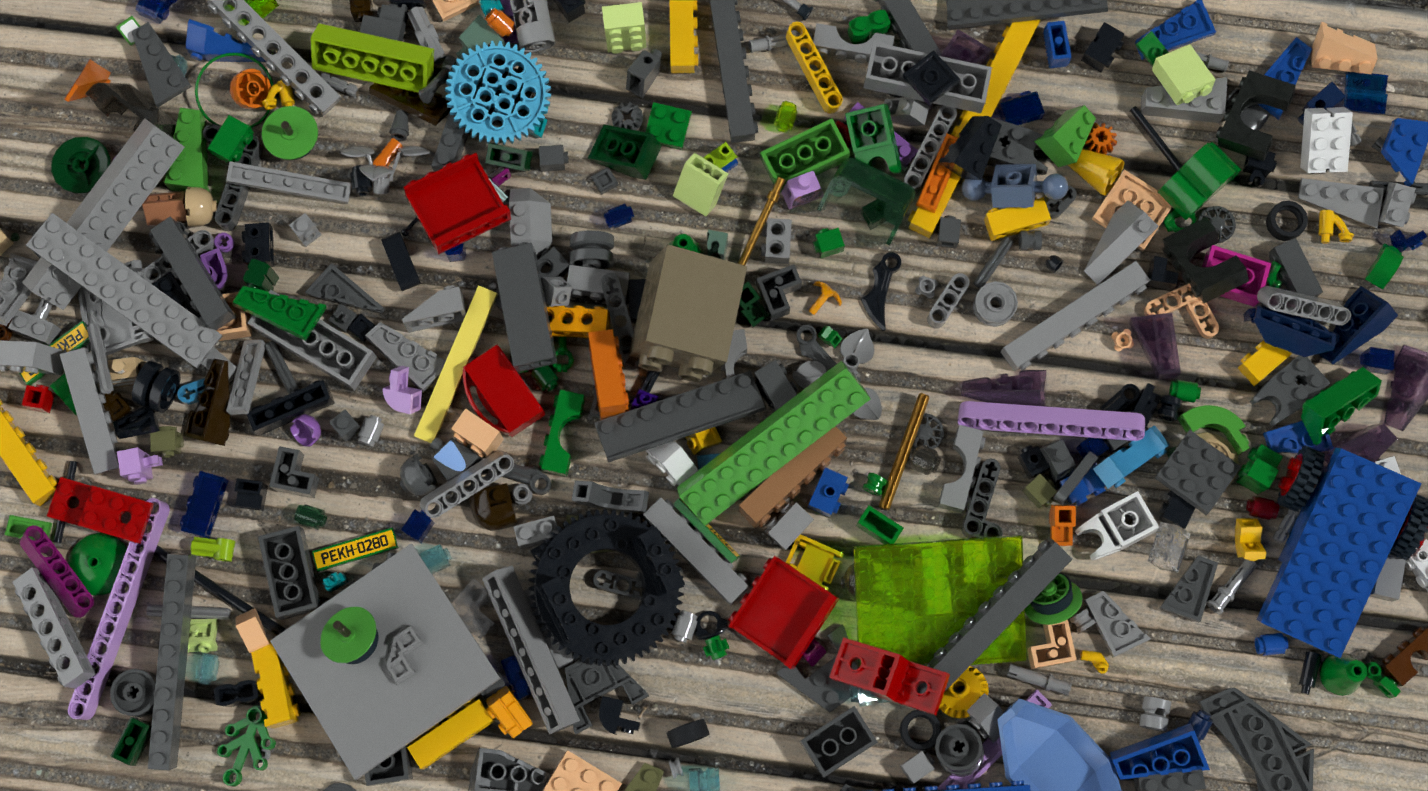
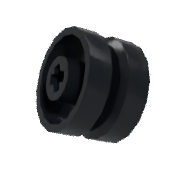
(156, 386)

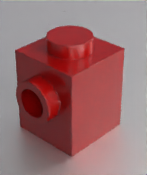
(38, 398)

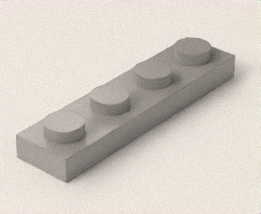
(246, 377)

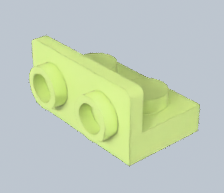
(203, 635)

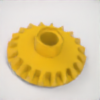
(957, 704)

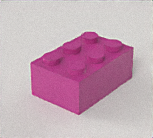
(1256, 270)

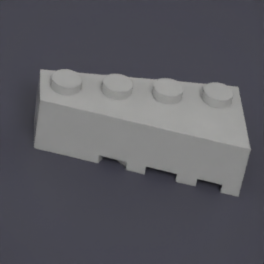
(30, 357)

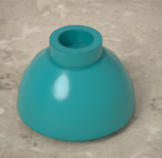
(488, 5)

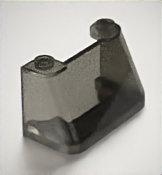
(124, 96)

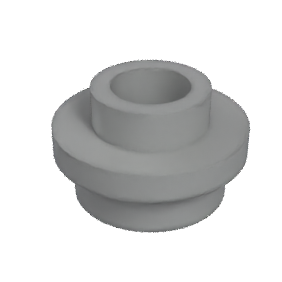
(517, 489)

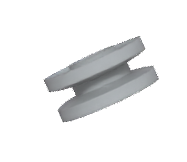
(995, 316)

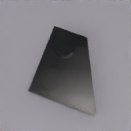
(137, 423)

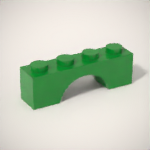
(568, 408)

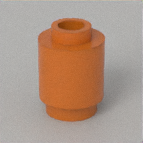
(500, 22)

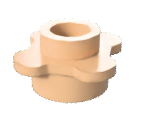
(1126, 334)

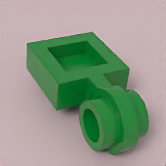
(1383, 683)

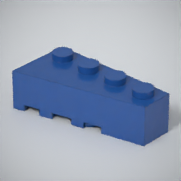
(1161, 754)

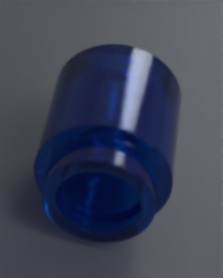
(618, 216)

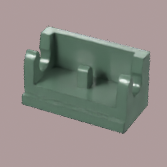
(717, 243)

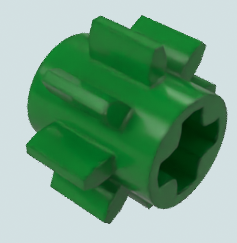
(716, 647)

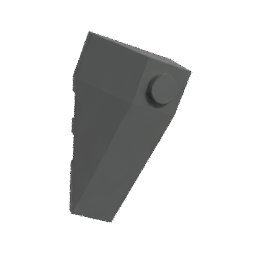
(502, 772)

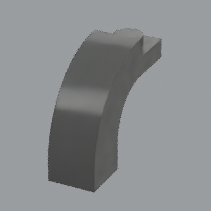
(609, 498)

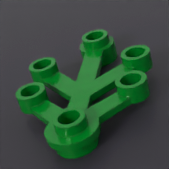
(246, 742)

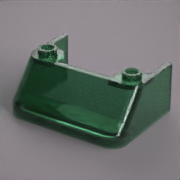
(876, 183)

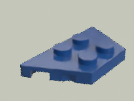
(1406, 146)

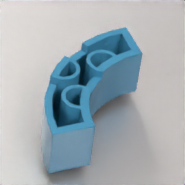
(1125, 461)

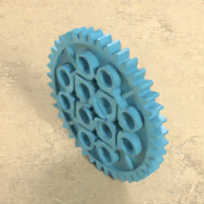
(466, 106)

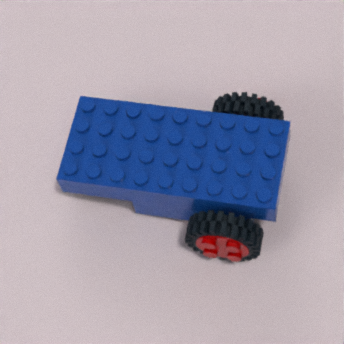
(1339, 543)

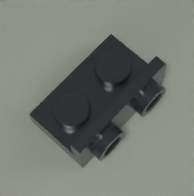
(1146, 402)

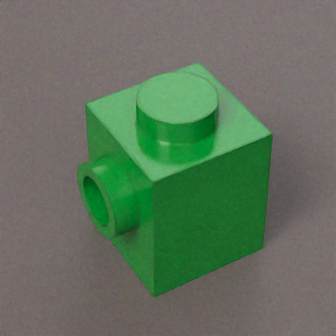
(828, 242)

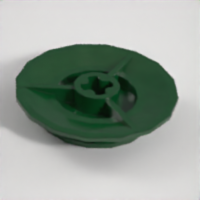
(67, 161)

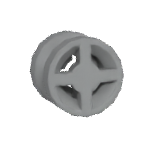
(1082, 621)

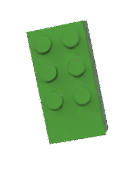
(809, 151)

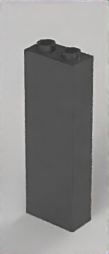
(524, 307)

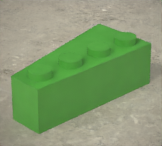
(191, 164)

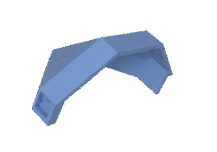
(1052, 751)

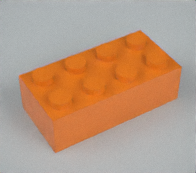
(608, 373)

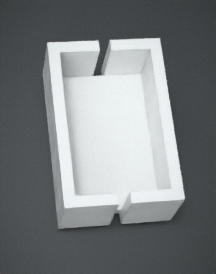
(1326, 140)

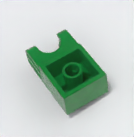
(877, 144)

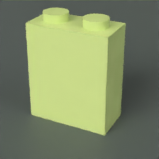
(1183, 75)
(700, 184)

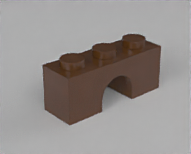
(1399, 664)

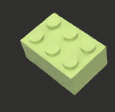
(624, 27)

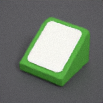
(126, 29)

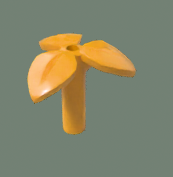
(827, 292)

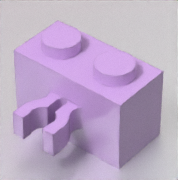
(136, 465)

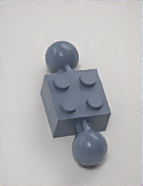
(1015, 186)

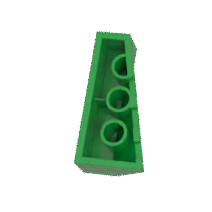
(1339, 403)

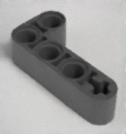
(984, 500)

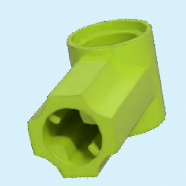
(219, 549)

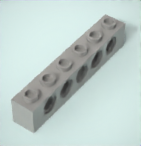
(62, 633)

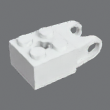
(1112, 529)

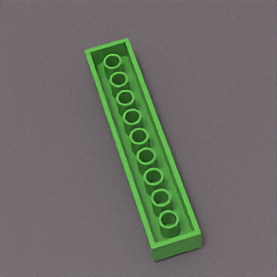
(773, 443)

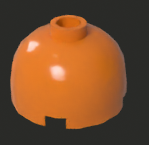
(249, 88)

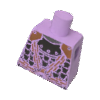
(802, 189)

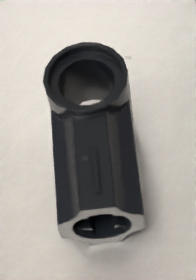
(1119, 401)

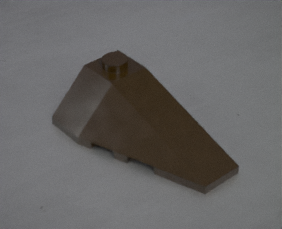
(210, 419)

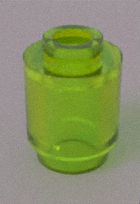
(785, 116)

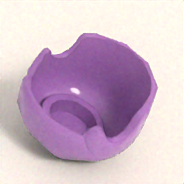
(305, 430)

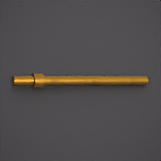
(772, 197)

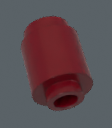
(1262, 508)

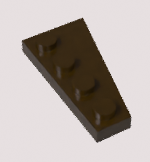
(411, 102)

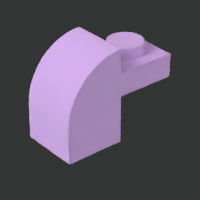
(399, 395)

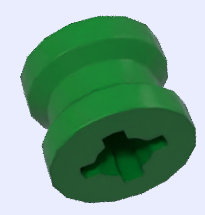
(874, 484)

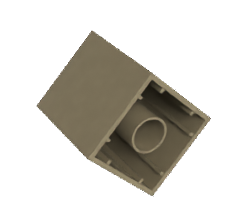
(687, 313)

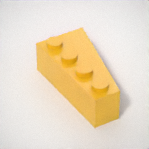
(275, 688)

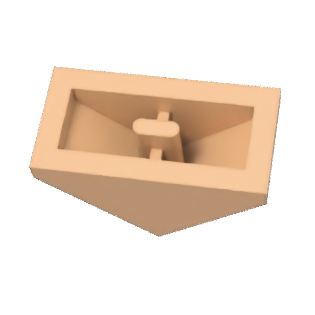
(251, 630)

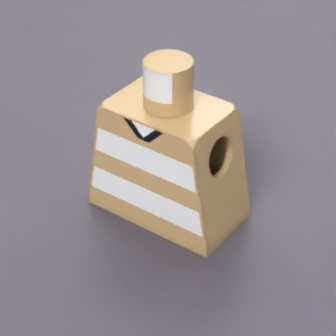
(124, 371)

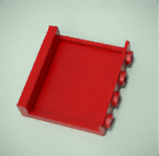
(456, 203)
(783, 611)

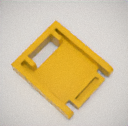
(816, 560)

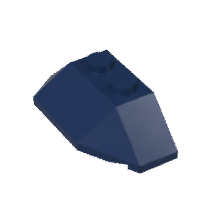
(1293, 332)

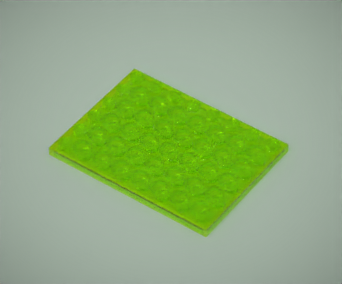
(925, 591)

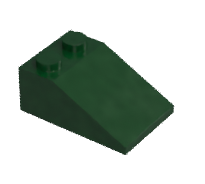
(625, 151)

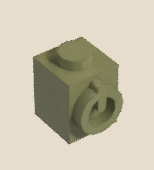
(166, 442)

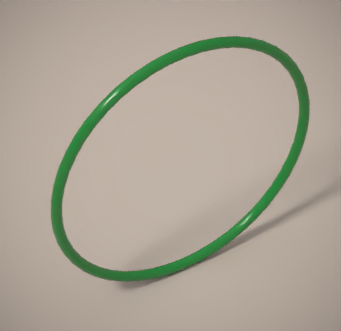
(218, 57)

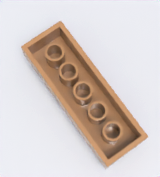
(788, 480)

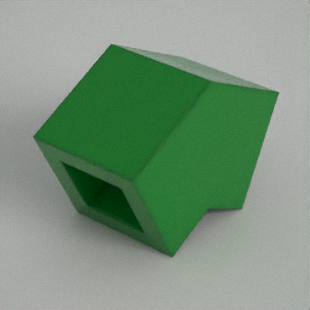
(829, 336)

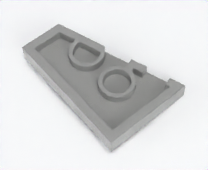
(1113, 625)

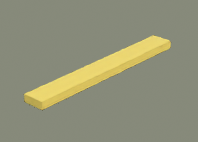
(453, 368)

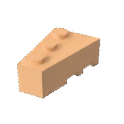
(1342, 52)

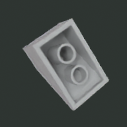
(439, 310)

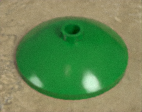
(109, 554)

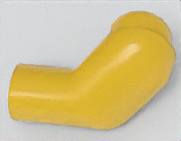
(1097, 660)

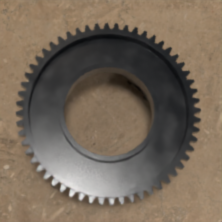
(659, 587)

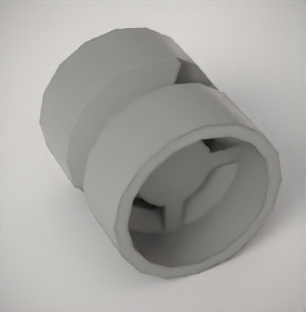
(1151, 720)

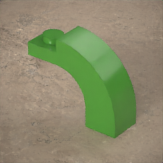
(1217, 418)

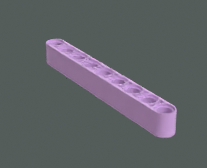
(1052, 420)

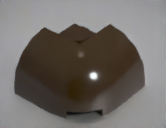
(493, 508)

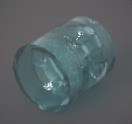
(704, 780)

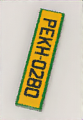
(72, 340)
(708, 532)
(355, 549)

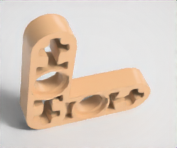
(1189, 303)

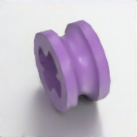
(230, 243)

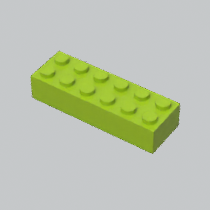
(371, 58)

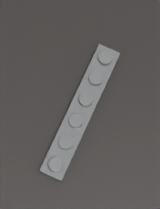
(288, 182)

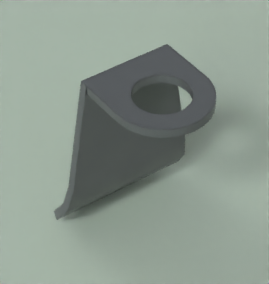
(1253, 116)

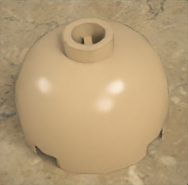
(199, 206)

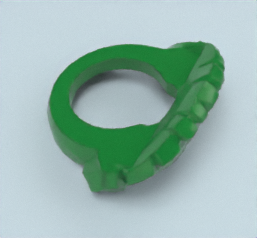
(1170, 221)

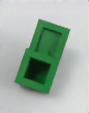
(1384, 266)

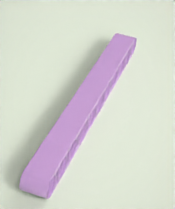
(119, 620)

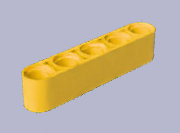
(813, 58)

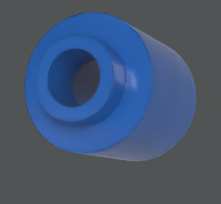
(1271, 644)

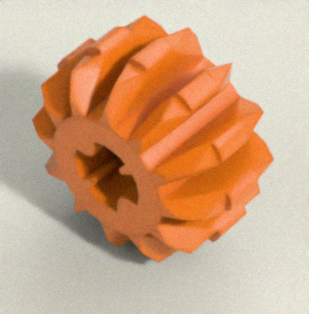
(1107, 139)

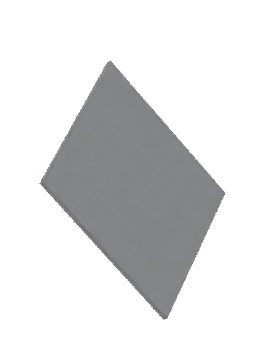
(360, 702)

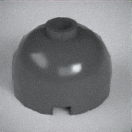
(417, 477)

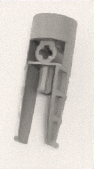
(532, 24)

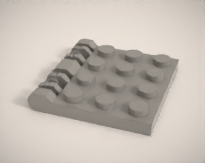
(115, 329)

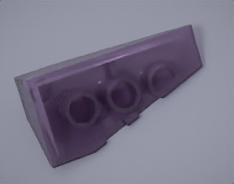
(1408, 387)
(1020, 389)

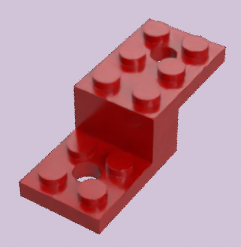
(100, 510)
(889, 676)

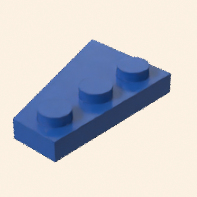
(1292, 439)

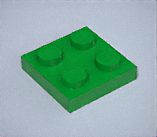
(669, 125)

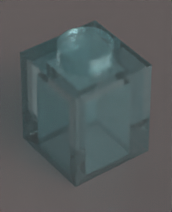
(436, 558)

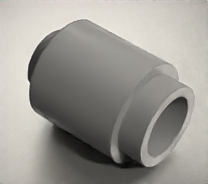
(370, 430)
(684, 626)

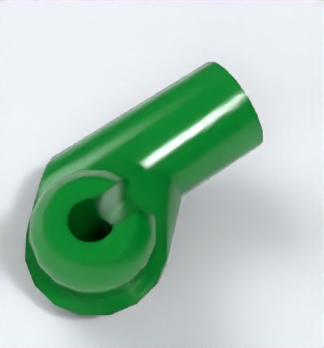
(1272, 279)

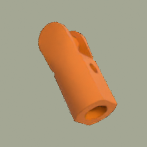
(388, 153)

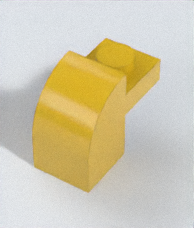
(1248, 539)

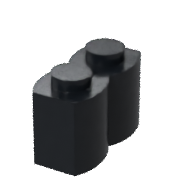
(233, 695)

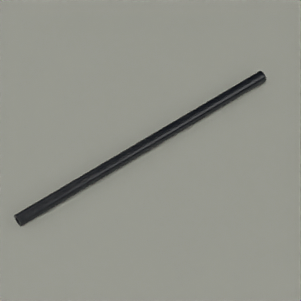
(225, 595)

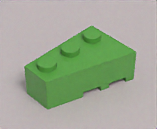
(1067, 136)

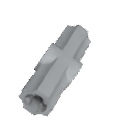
(426, 33)

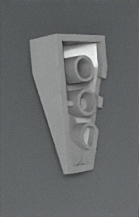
(1121, 237)

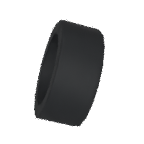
(1290, 206)
(904, 730)
(688, 733)

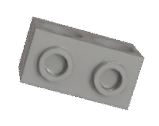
(780, 241)

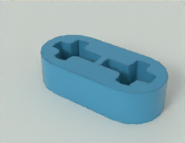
(192, 387)

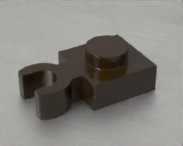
(116, 405)

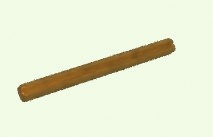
(904, 451)

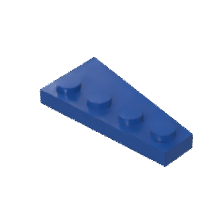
(1184, 28)
(1288, 68)

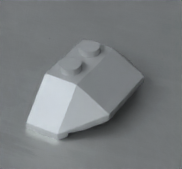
(530, 219)

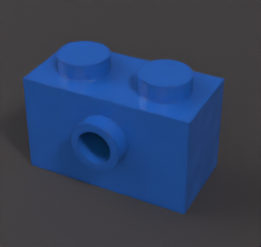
(828, 492)

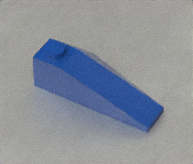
(207, 44)

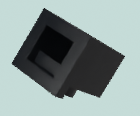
(1033, 469)

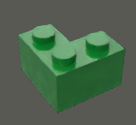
(1260, 469)

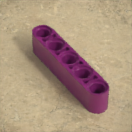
(55, 561)

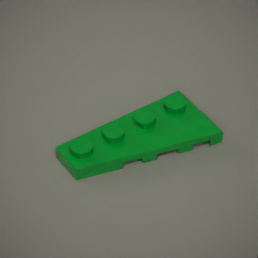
(288, 314)

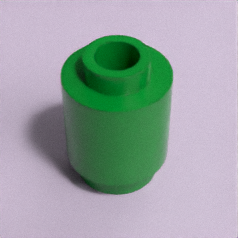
(1185, 390)

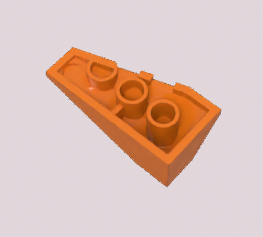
(89, 76)

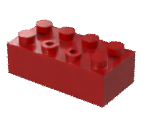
(501, 392)

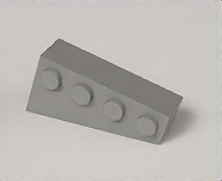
(1208, 108)

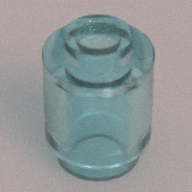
(207, 668)

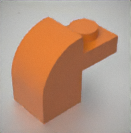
(1062, 520)

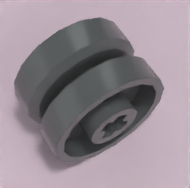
(592, 249)
(125, 695)
(955, 738)

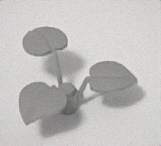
(379, 174)
(856, 349)

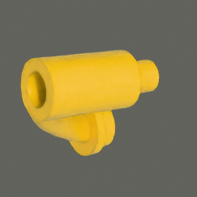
(285, 94)
(1326, 222)

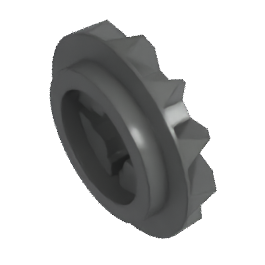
(636, 115)

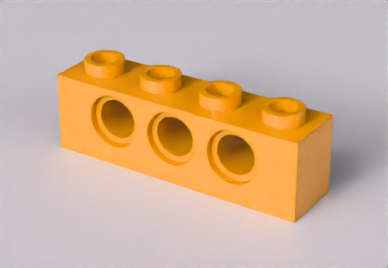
(579, 313)

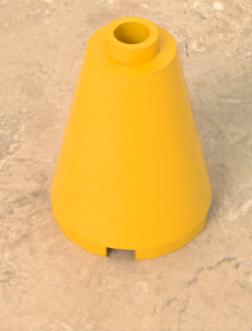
(1098, 170)

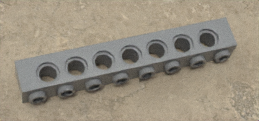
(300, 67)

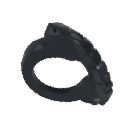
(722, 625)

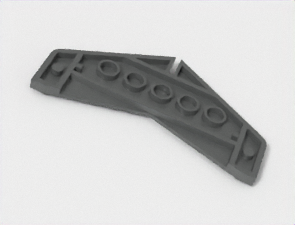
(1262, 741)

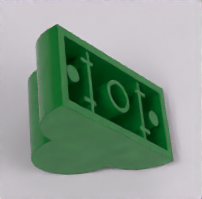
(1199, 180)

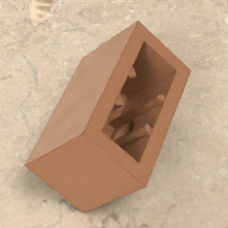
(163, 205)

